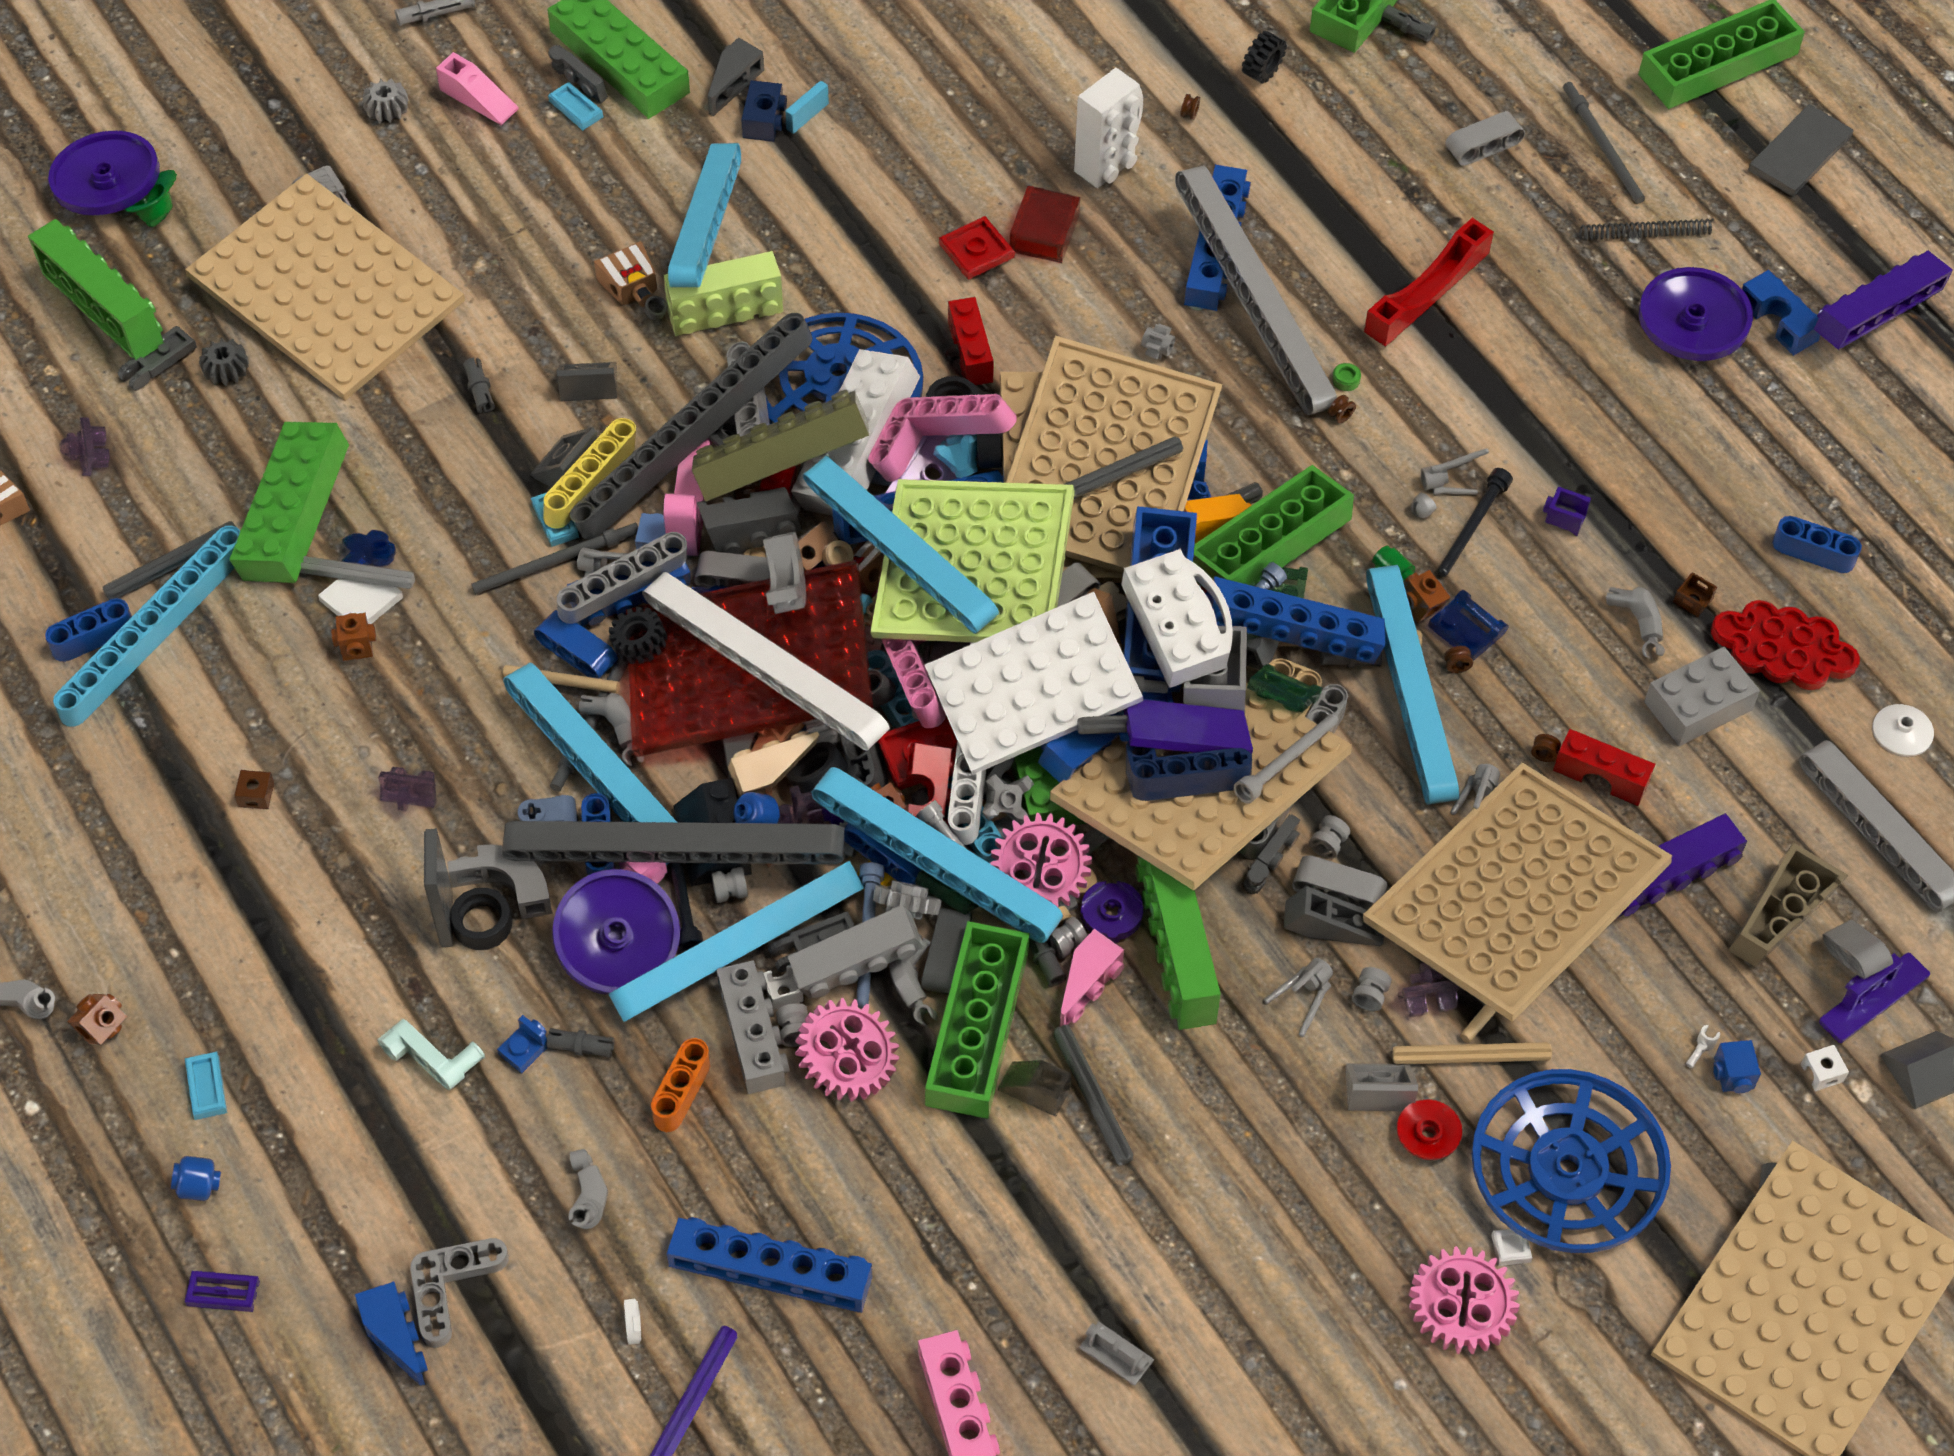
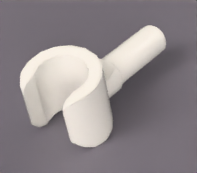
(1704, 1043)

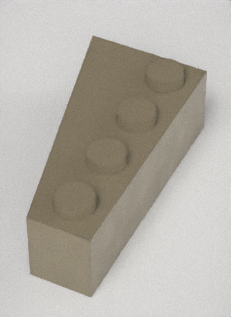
(1790, 896)

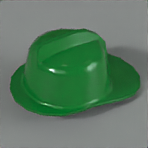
(157, 202)

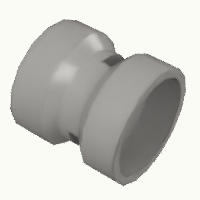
(1328, 839)
(729, 884)
(1067, 937)
(1372, 986)
(791, 1018)

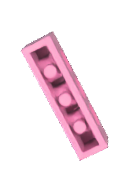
(949, 1351)

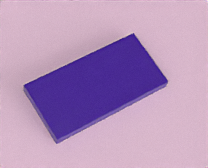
(1186, 727)

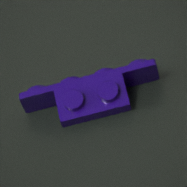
(1872, 996)

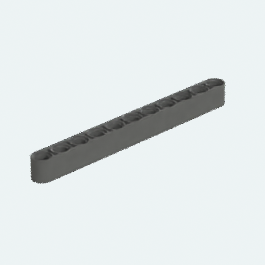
(691, 426)
(673, 842)

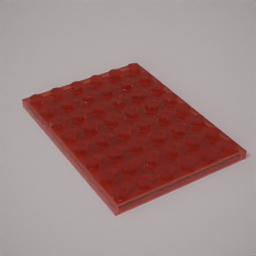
(703, 697)

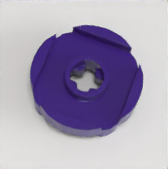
(1111, 895)

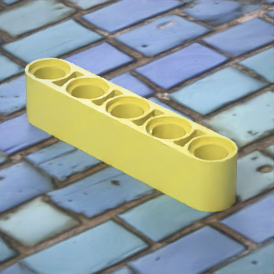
(588, 471)

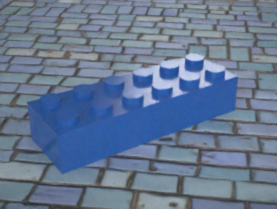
(1154, 535)

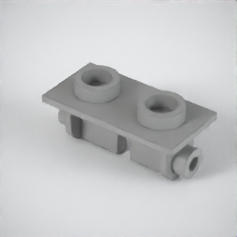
(1116, 1353)

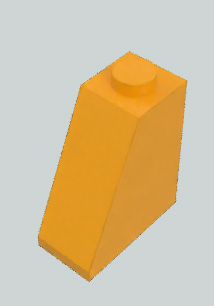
(1215, 512)

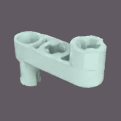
(406, 1039)

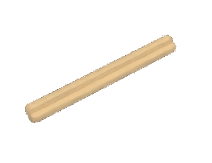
(1472, 1053)

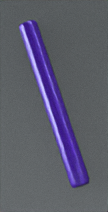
(695, 1392)

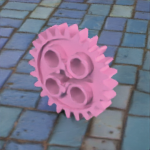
(1069, 868)
(825, 1062)
(1434, 1295)

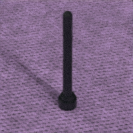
(1498, 482)
(689, 934)

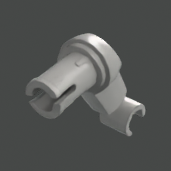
(1647, 613)
(618, 714)
(907, 984)
(29, 997)
(594, 1192)

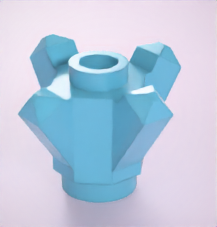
(959, 454)

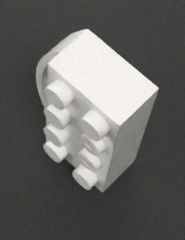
(1107, 127)
(1179, 616)

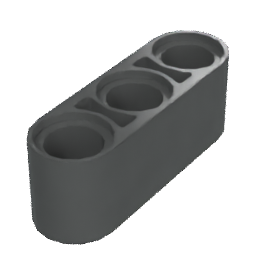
(944, 950)

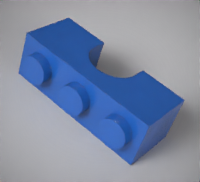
(1771, 296)

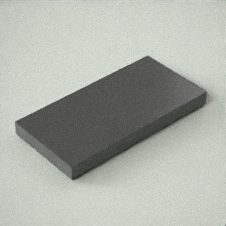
(1800, 150)
(438, 887)

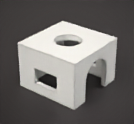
(787, 980)
(1822, 1075)

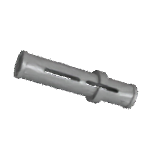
(426, 10)

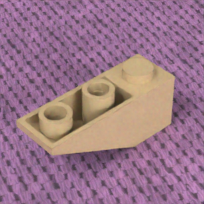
(766, 767)

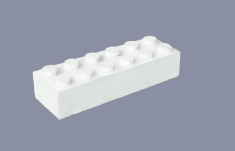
(880, 384)

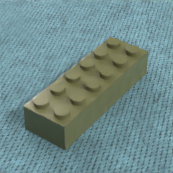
(780, 444)

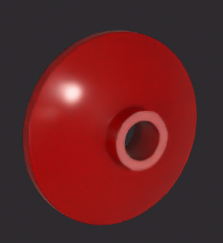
(1431, 1117)

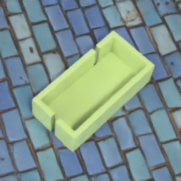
(727, 295)

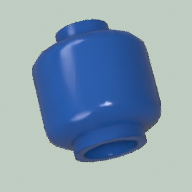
(756, 808)
(195, 1178)

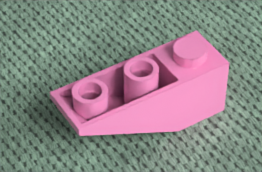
(474, 89)
(1091, 968)

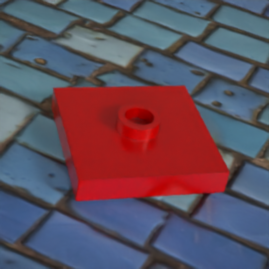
(976, 247)

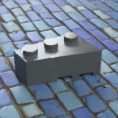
(748, 521)

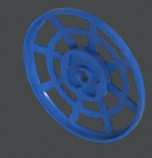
(834, 357)
(1573, 1145)

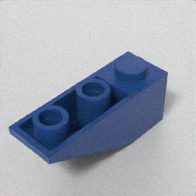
(387, 1327)

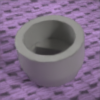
(1423, 506)

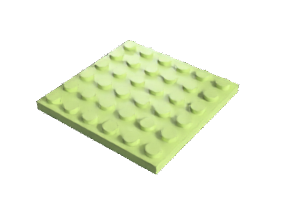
(996, 535)

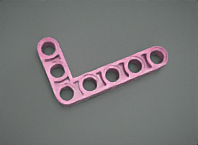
(935, 416)
(681, 508)
(915, 681)

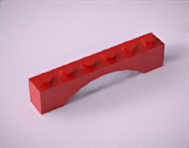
(1399, 310)

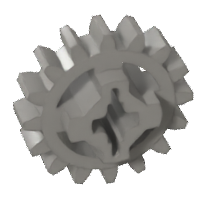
(910, 895)

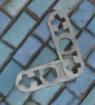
(443, 1272)

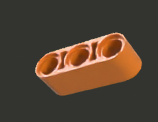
(680, 1098)

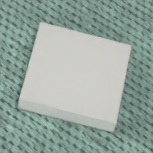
(360, 597)

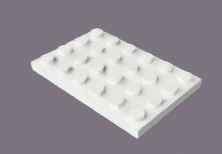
(1033, 682)

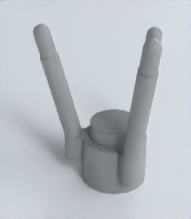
(1436, 476)
(592, 560)
(1482, 782)
(1312, 977)

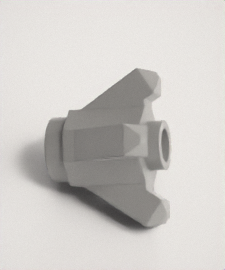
(1006, 798)

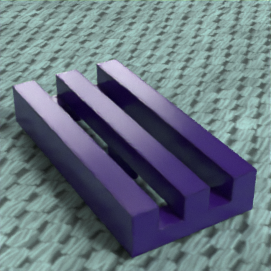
(222, 1303)

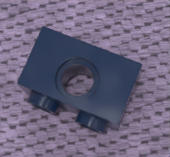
(763, 111)

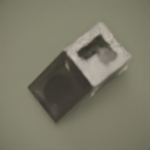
(1037, 1084)

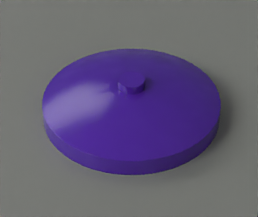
(104, 172)
(1695, 314)
(614, 929)

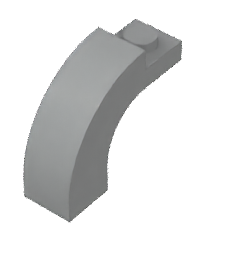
(786, 573)
(520, 876)

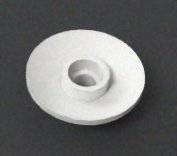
(1896, 737)

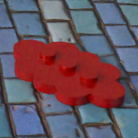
(1785, 644)

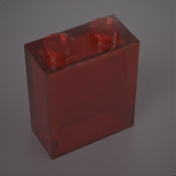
(1044, 224)

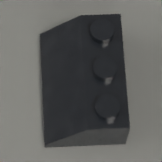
(709, 804)

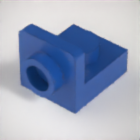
(524, 1044)

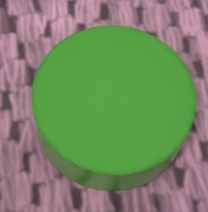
(1346, 377)

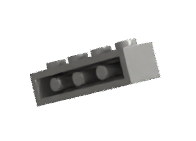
(856, 952)
(751, 1027)

